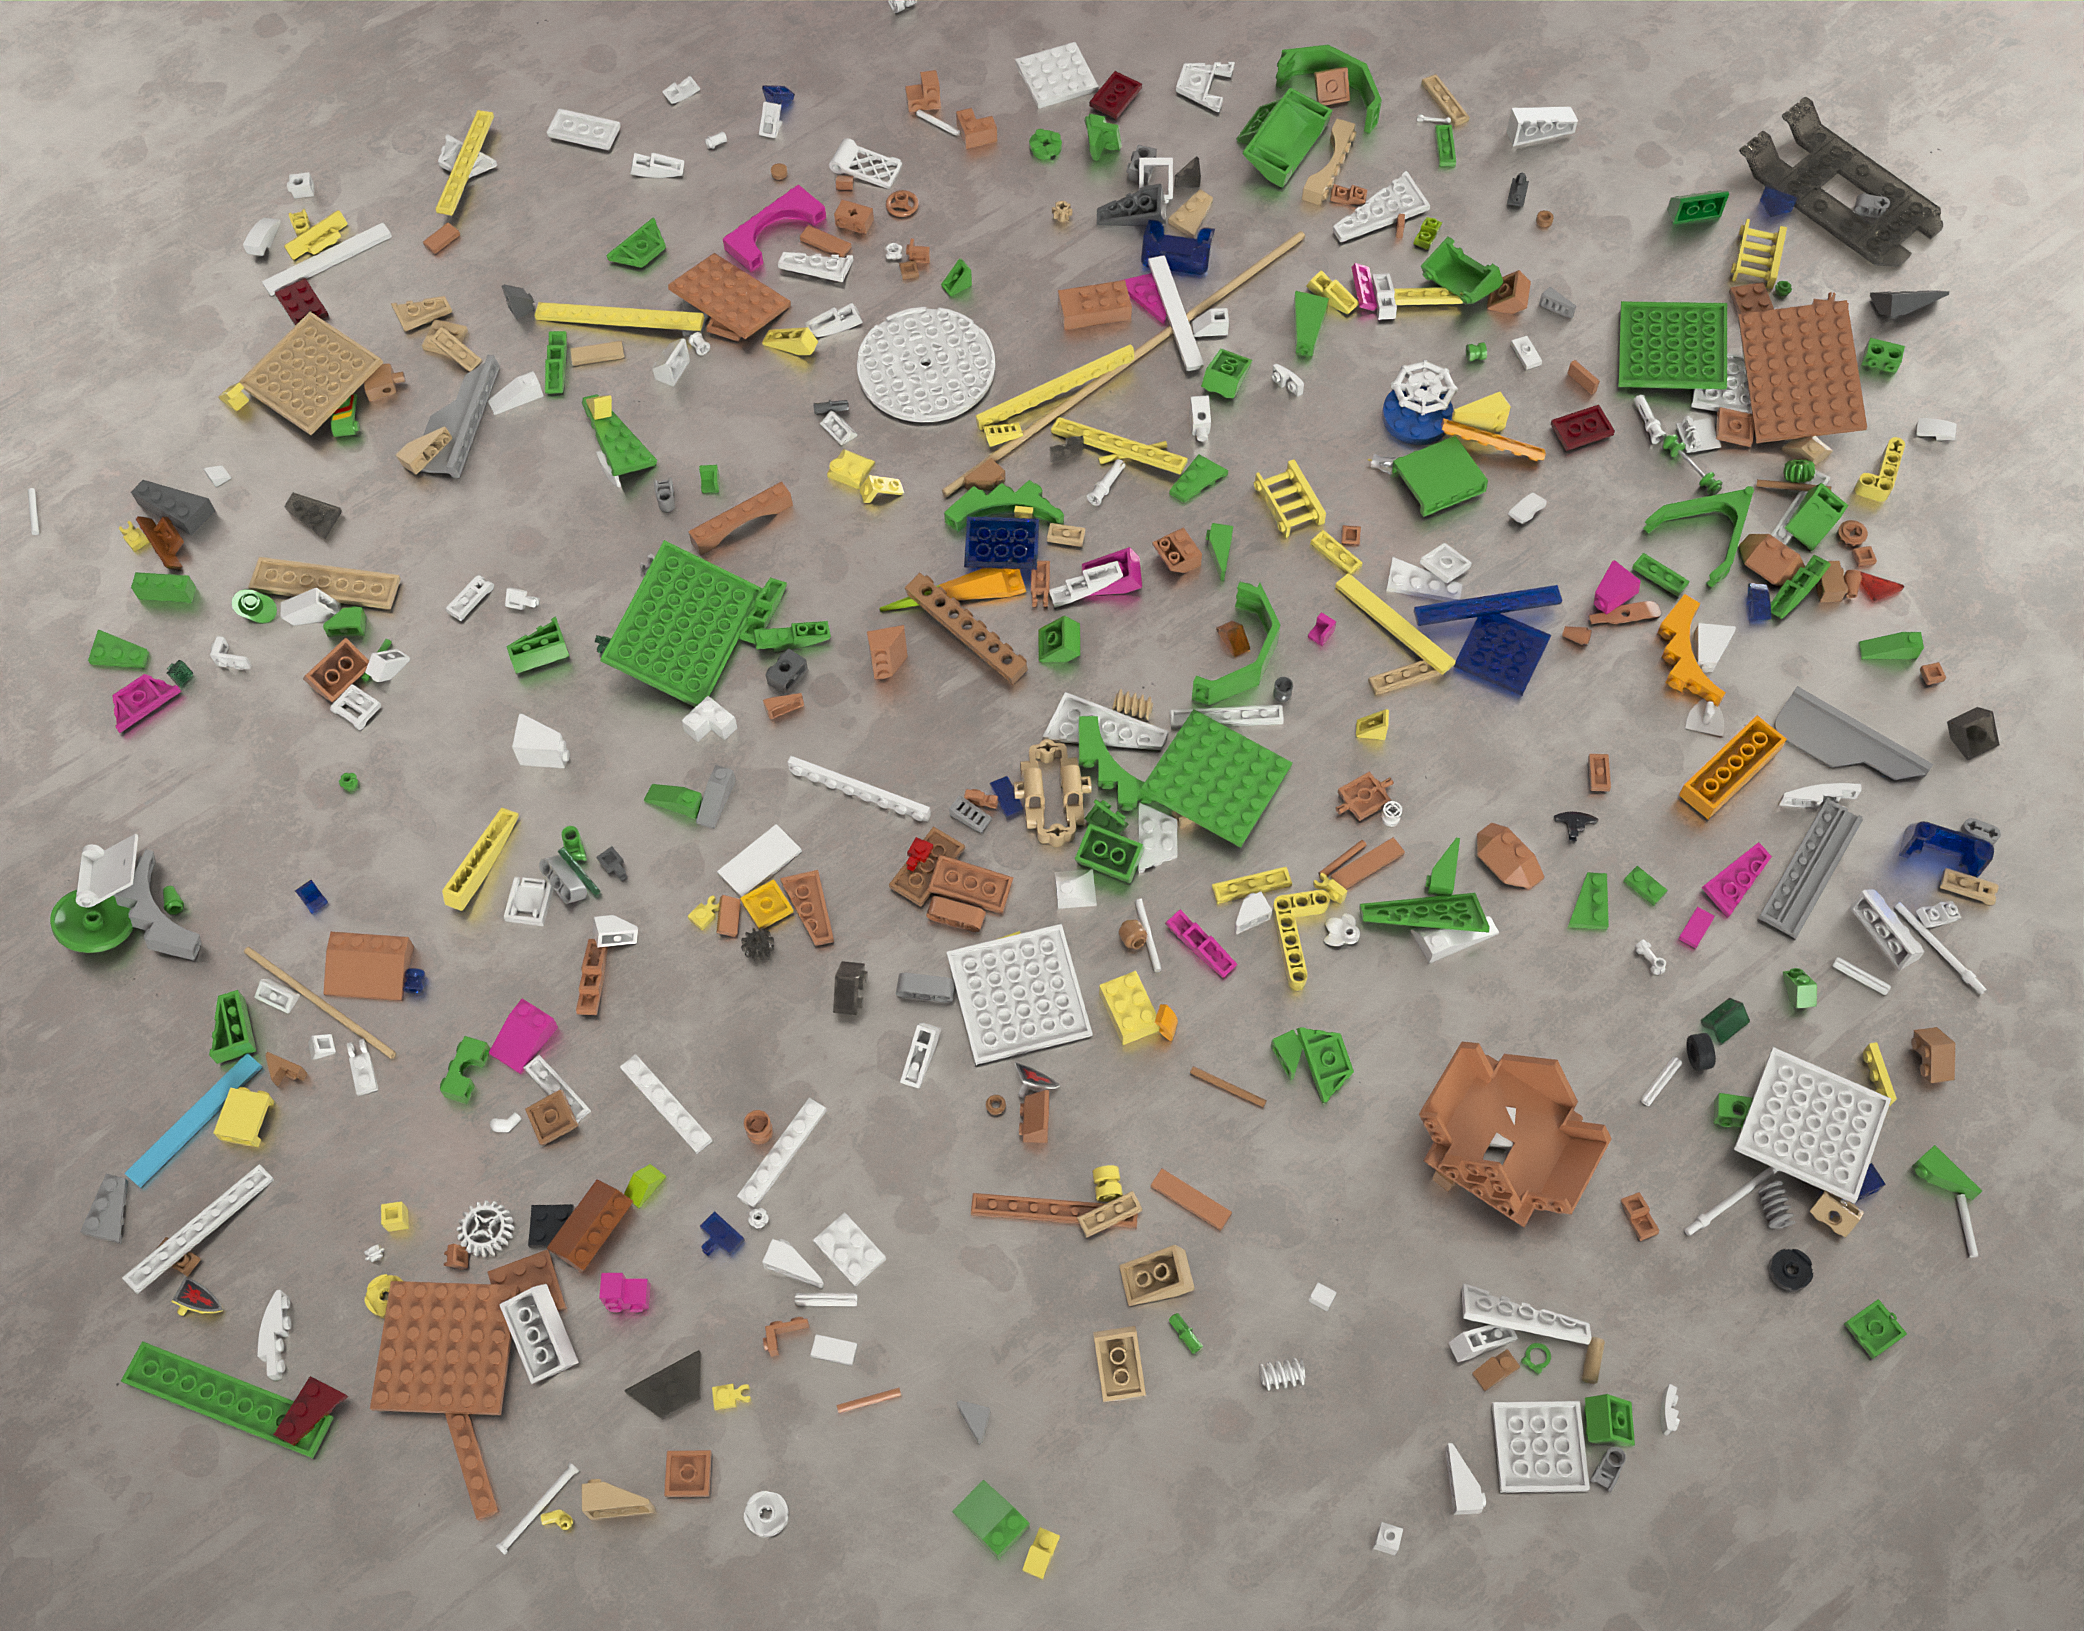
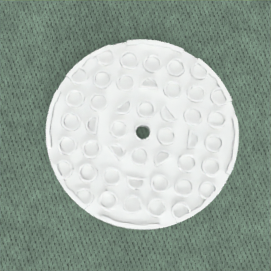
(903, 387)

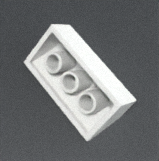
(1886, 928)
(539, 1333)

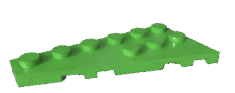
(619, 444)

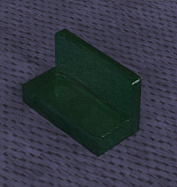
(1726, 1019)

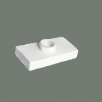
(1526, 352)

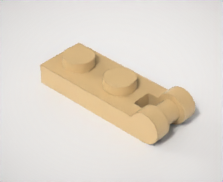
(1969, 886)

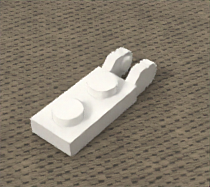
(362, 1069)

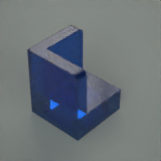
(311, 896)

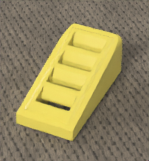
(1002, 433)

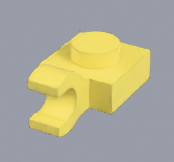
(1335, 890)

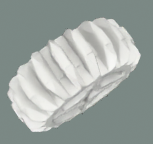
(478, 1234)

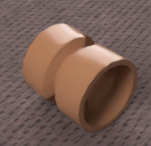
(758, 1127)

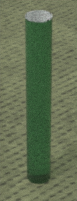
(579, 871)

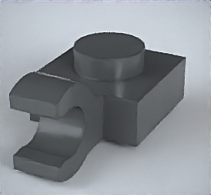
(612, 862)

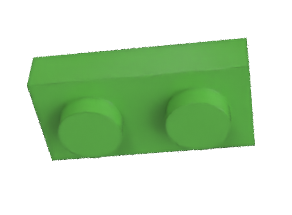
(1645, 885)

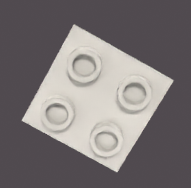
(1697, 434)

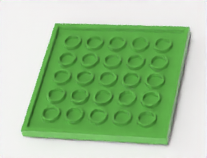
(1673, 345)
(1216, 778)

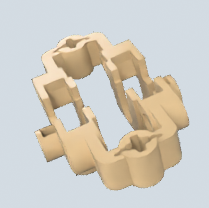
(1032, 785)

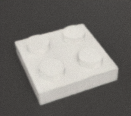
(1445, 563)

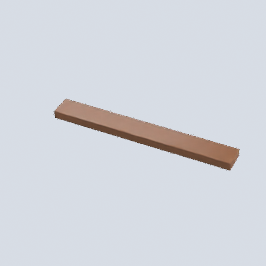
(1037, 1209)

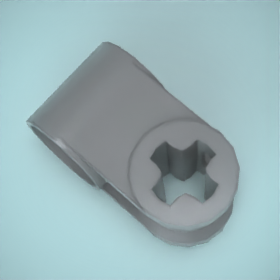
(1869, 205)
(664, 494)
(1608, 1472)

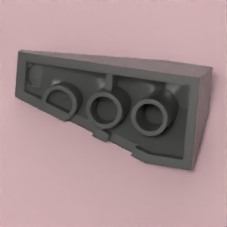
(1904, 302)

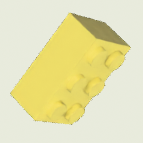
(1129, 1007)

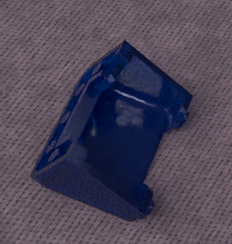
(1181, 253)
(1973, 852)

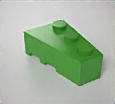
(232, 1029)

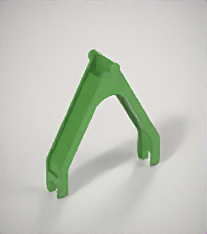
(1731, 504)

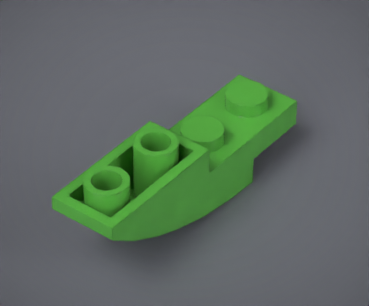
(792, 637)

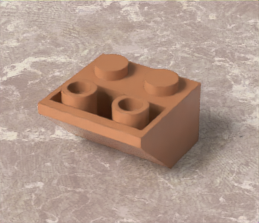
(1178, 551)

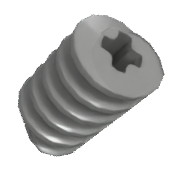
(1775, 1205)

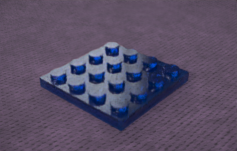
(1502, 651)

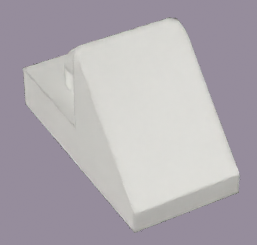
(770, 120)

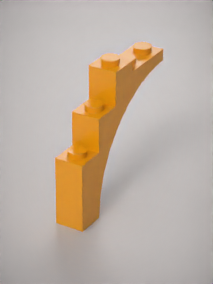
(1679, 653)

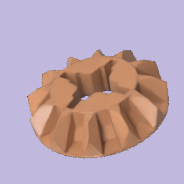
(1860, 532)

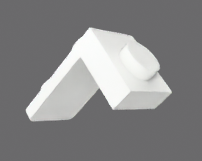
(220, 657)

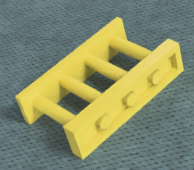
(1774, 250)
(1300, 486)

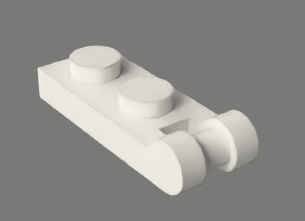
(469, 597)

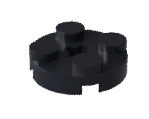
(1783, 1278)

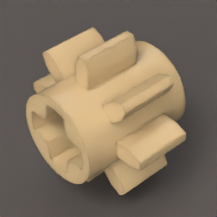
(1062, 211)

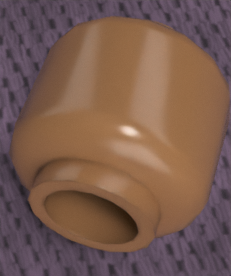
(1132, 934)

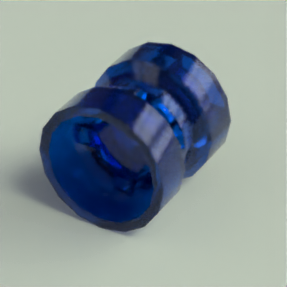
(414, 981)

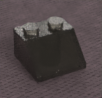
(1974, 732)

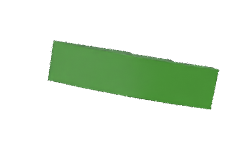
(556, 362)
(1800, 585)
(764, 608)

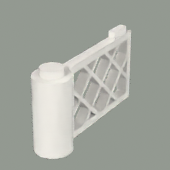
(848, 152)

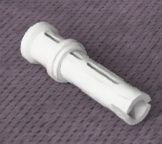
(1651, 424)
(1102, 487)

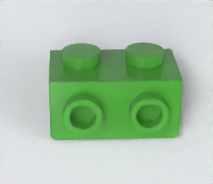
(1105, 818)

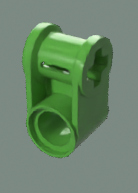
(574, 846)

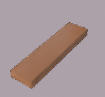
(1368, 863)
(1191, 1199)

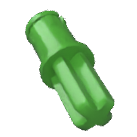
(1185, 1333)

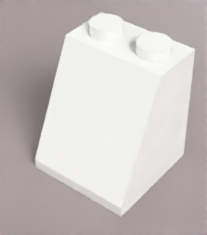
(539, 744)

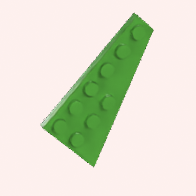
(1443, 912)

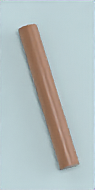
(1343, 858)
(879, 1397)

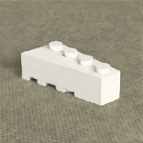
(1540, 123)

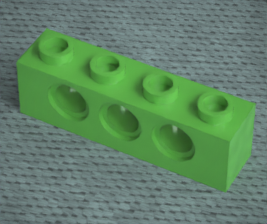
(1724, 1106)

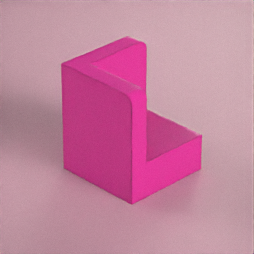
(1323, 629)

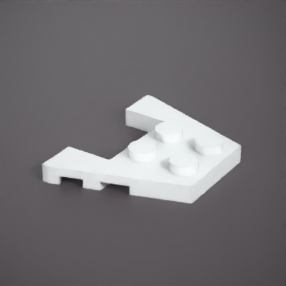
(1197, 79)

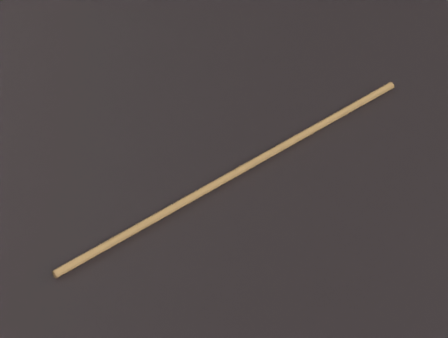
(1027, 433)

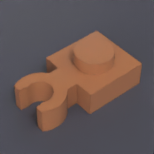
(980, 799)

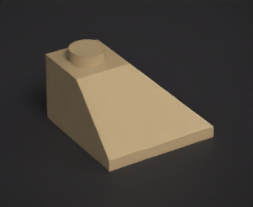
(1807, 448)

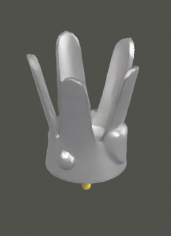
(1382, 463)

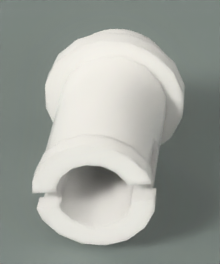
(715, 140)

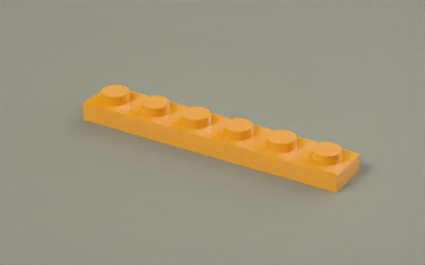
(1499, 442)

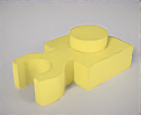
(134, 537)
(703, 914)
(726, 1396)

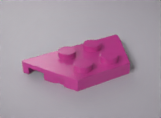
(1145, 293)
(140, 699)

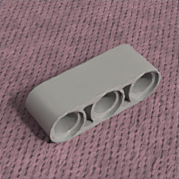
(563, 879)
(925, 987)

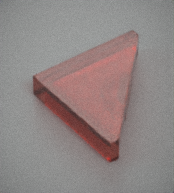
(1879, 587)

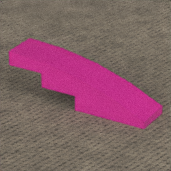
(1201, 944)

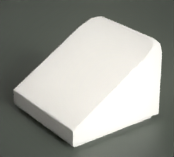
(217, 475)
(321, 1046)
(1322, 1296)

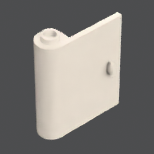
(105, 871)

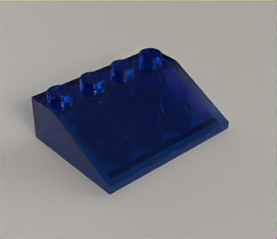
(1001, 543)

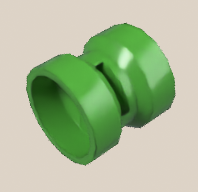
(1474, 352)

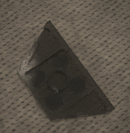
(671, 1387)

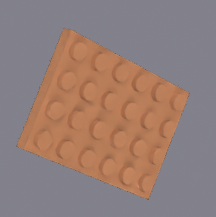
(729, 295)

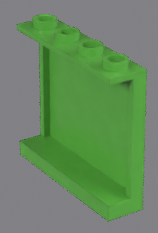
(1441, 475)

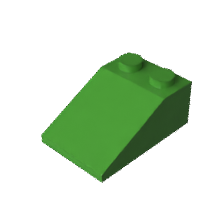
(1226, 373)
(991, 1519)

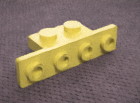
(317, 236)

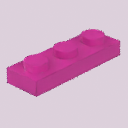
(1364, 287)

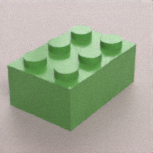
(1109, 853)

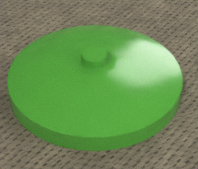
(92, 927)

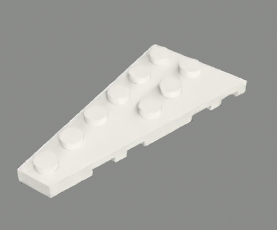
(1383, 209)
(1114, 727)

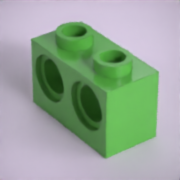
(1883, 355)

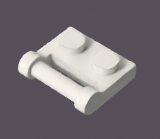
(358, 701)

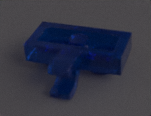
(720, 1234)

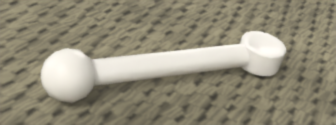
(1420, 118)

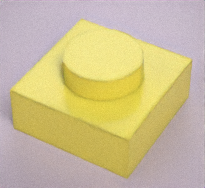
(1023, 512)

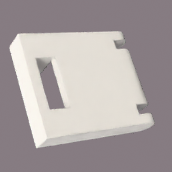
(528, 898)

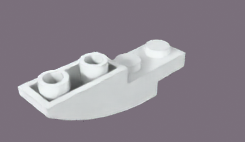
(272, 1329)

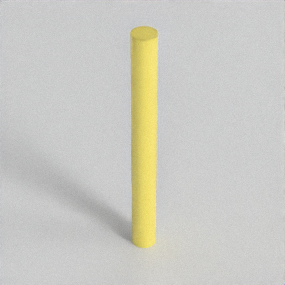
(1113, 457)

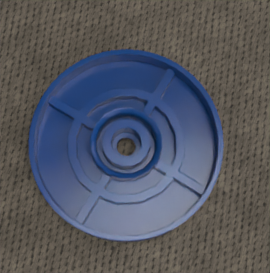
(1412, 426)

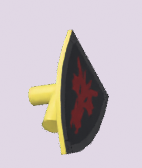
(196, 1298)

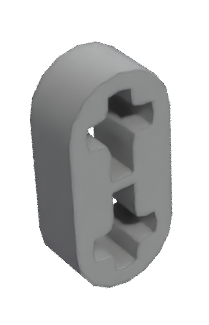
(1981, 830)

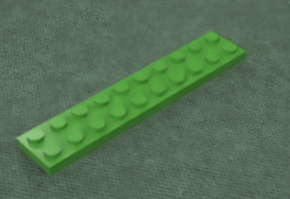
(217, 1396)

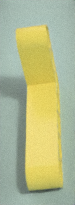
(1291, 933)

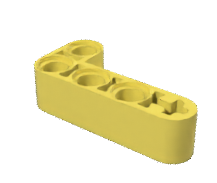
(1880, 486)

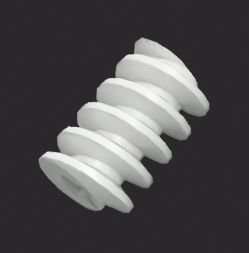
(1283, 1374)

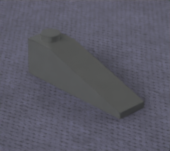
(1135, 208)

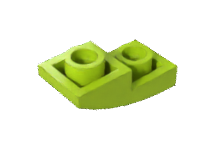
(1427, 233)

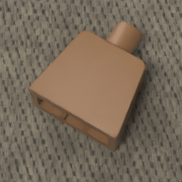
(383, 382)

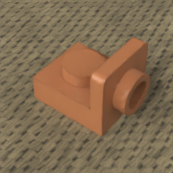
(918, 253)

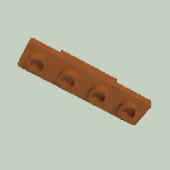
(164, 539)

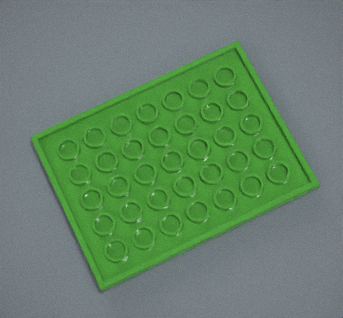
(681, 625)

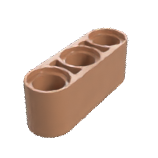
(956, 914)

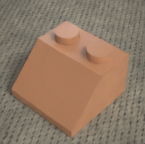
(1511, 295)
(1036, 1117)

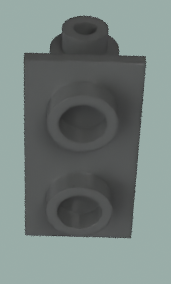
(1518, 190)

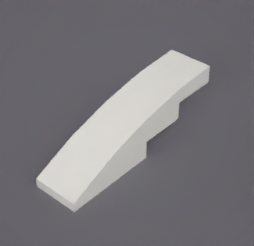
(1087, 584)
(1814, 795)

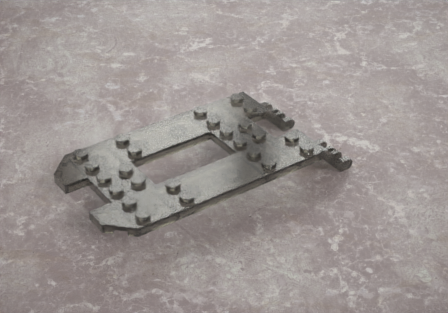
(1832, 156)

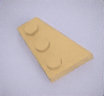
(1191, 213)
(418, 313)

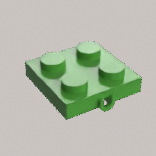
(1875, 1328)

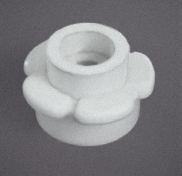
(763, 1218)
(374, 1253)

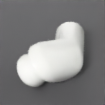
(503, 1125)

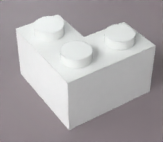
(708, 717)

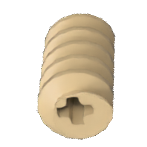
(1133, 704)

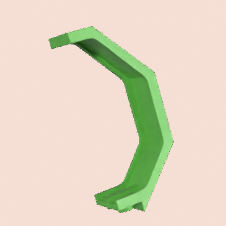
(1325, 57)
(1213, 691)

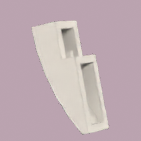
(656, 166)
(261, 236)
(1384, 296)
(834, 321)

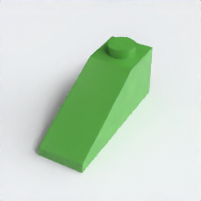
(1219, 546)
(1893, 646)
(675, 799)
(1443, 874)
(1941, 1171)

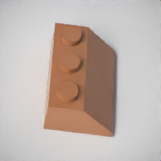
(887, 650)
(337, 670)

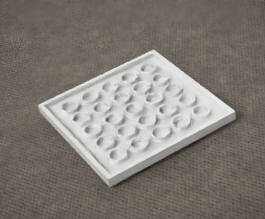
(1019, 994)
(1813, 1125)

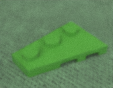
(1196, 477)
(114, 651)
(1592, 903)

